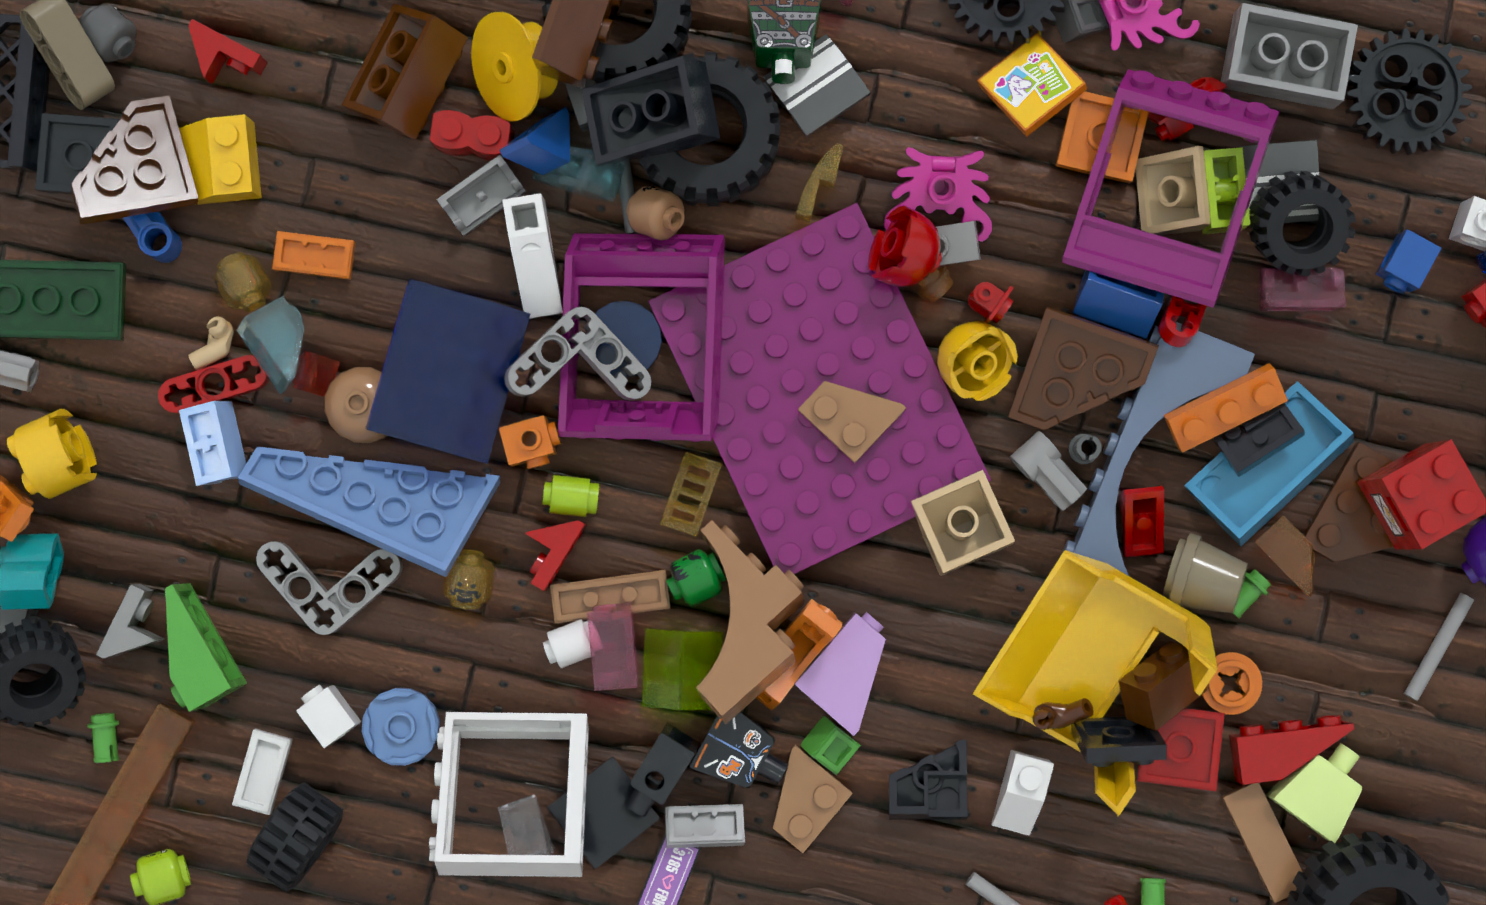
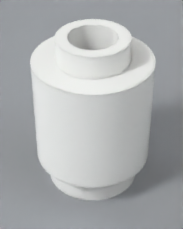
(568, 644)

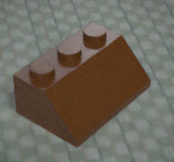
(572, 38)
(405, 70)

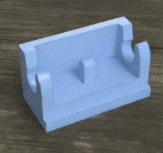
(213, 442)

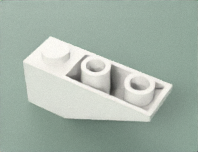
(533, 255)

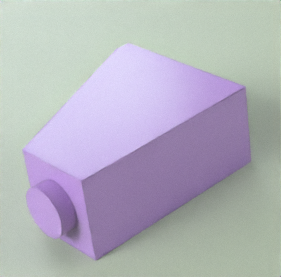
(845, 671)

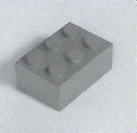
(1289, 56)

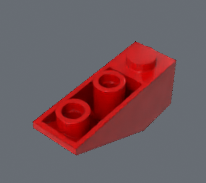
(1276, 753)

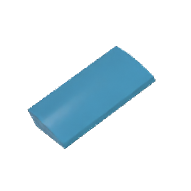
(1250, 501)

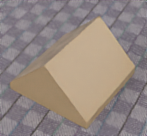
(1173, 192)

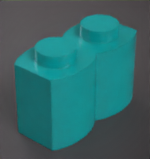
(30, 571)

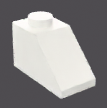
(1022, 792)

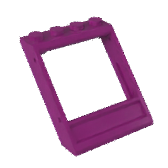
(1147, 257)
(644, 262)

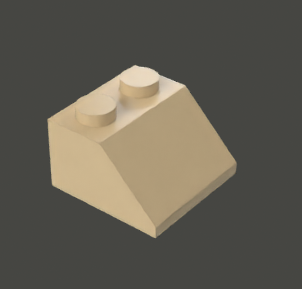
(962, 523)

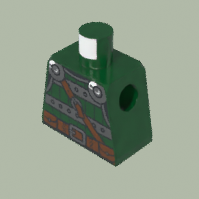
(783, 35)

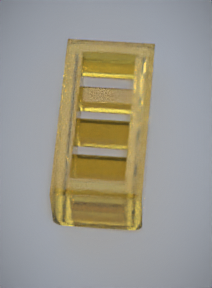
(680, 524)

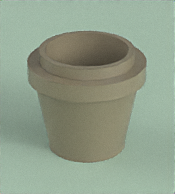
(1204, 576)

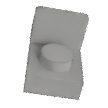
(124, 631)

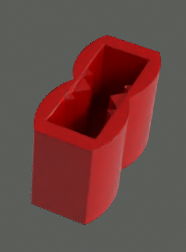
(462, 136)

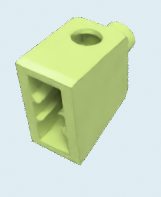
(1321, 792)

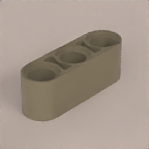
(67, 51)

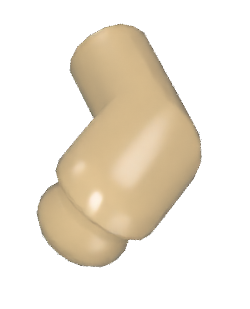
(217, 346)

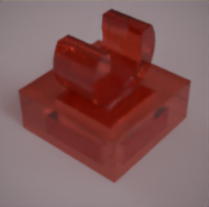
(315, 373)

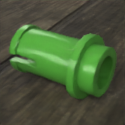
(1252, 588)
(104, 737)
(1152, 891)

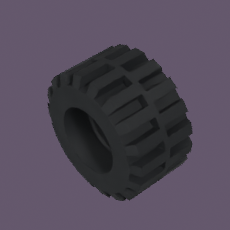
(1326, 239)
(49, 694)
(294, 837)

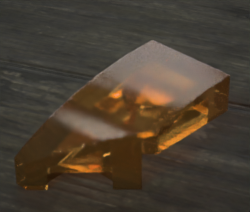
(1290, 552)

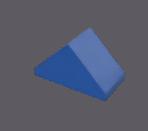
(543, 144)

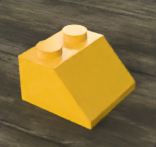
(223, 158)

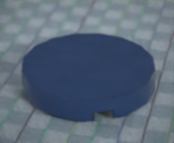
(636, 331)

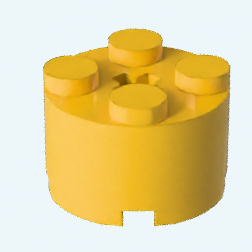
(53, 454)

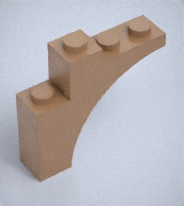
(752, 650)

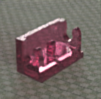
(1301, 293)
(613, 647)

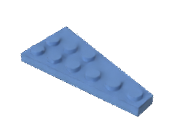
(387, 504)

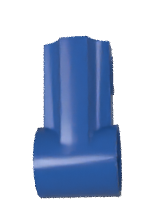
(147, 228)

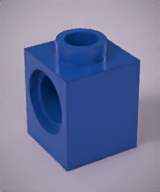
(1407, 262)

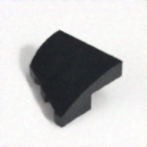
(932, 787)

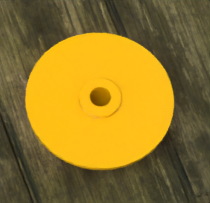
(505, 66)

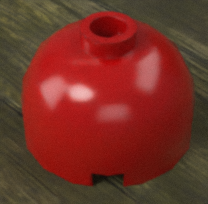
(906, 250)

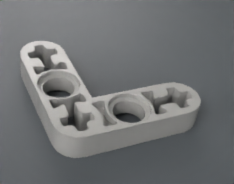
(586, 346)
(335, 597)

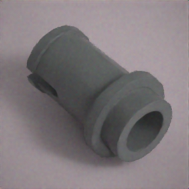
(1076, 452)

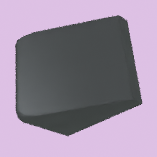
(1080, 19)

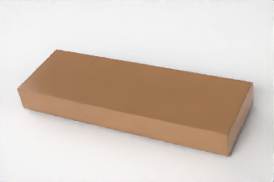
(575, 599)
(1263, 839)

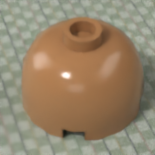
(350, 403)

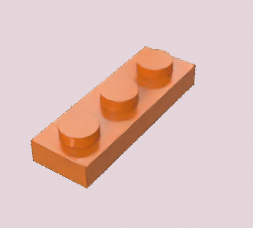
(1225, 407)

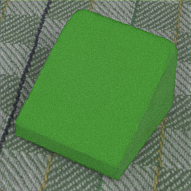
(830, 745)

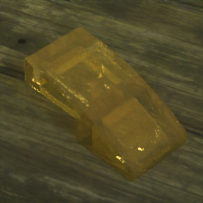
(823, 175)

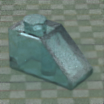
(584, 176)
(275, 340)

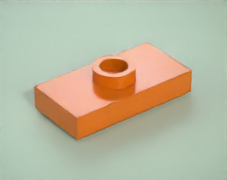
(314, 255)

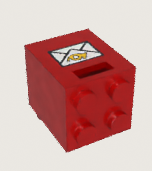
(1424, 495)

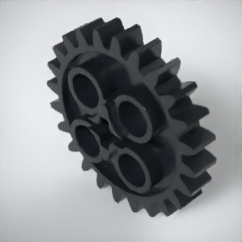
(1029, 17)
(1411, 57)

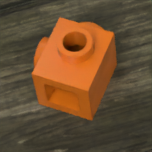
(530, 441)

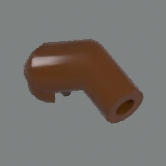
(1061, 715)

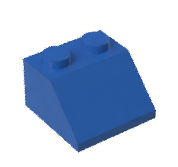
(1117, 303)

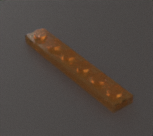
(121, 808)

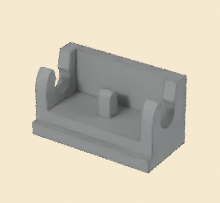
(481, 195)

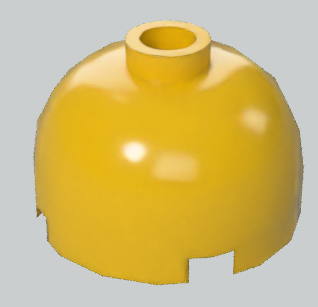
(976, 360)

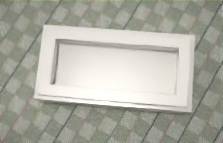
(262, 771)

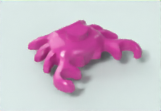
(1140, 17)
(944, 185)

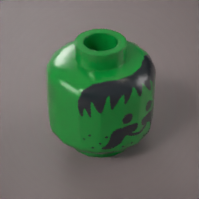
(696, 577)

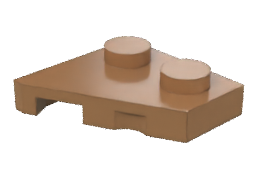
(850, 417)
(807, 800)

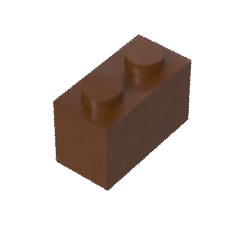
(1158, 687)

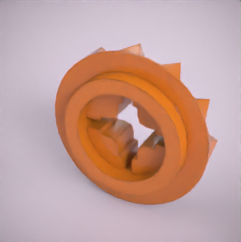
(1248, 680)

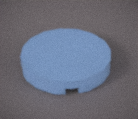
(400, 726)

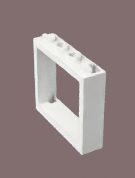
(510, 726)

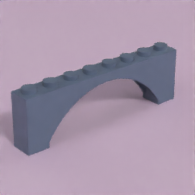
(1173, 380)

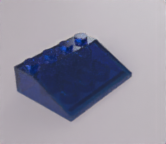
(447, 371)

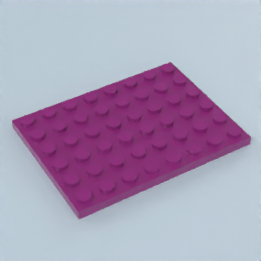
(789, 323)

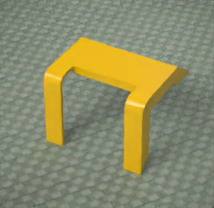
(1082, 638)

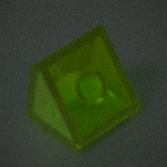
(676, 665)

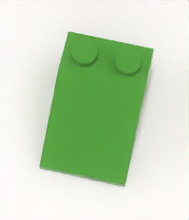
(197, 654)

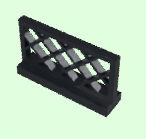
(28, 101)

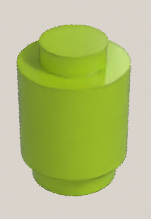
(571, 496)

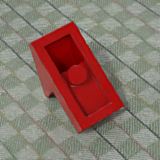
(215, 48)
(1142, 521)
(561, 541)

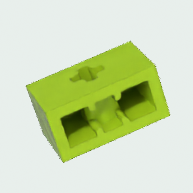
(1224, 181)

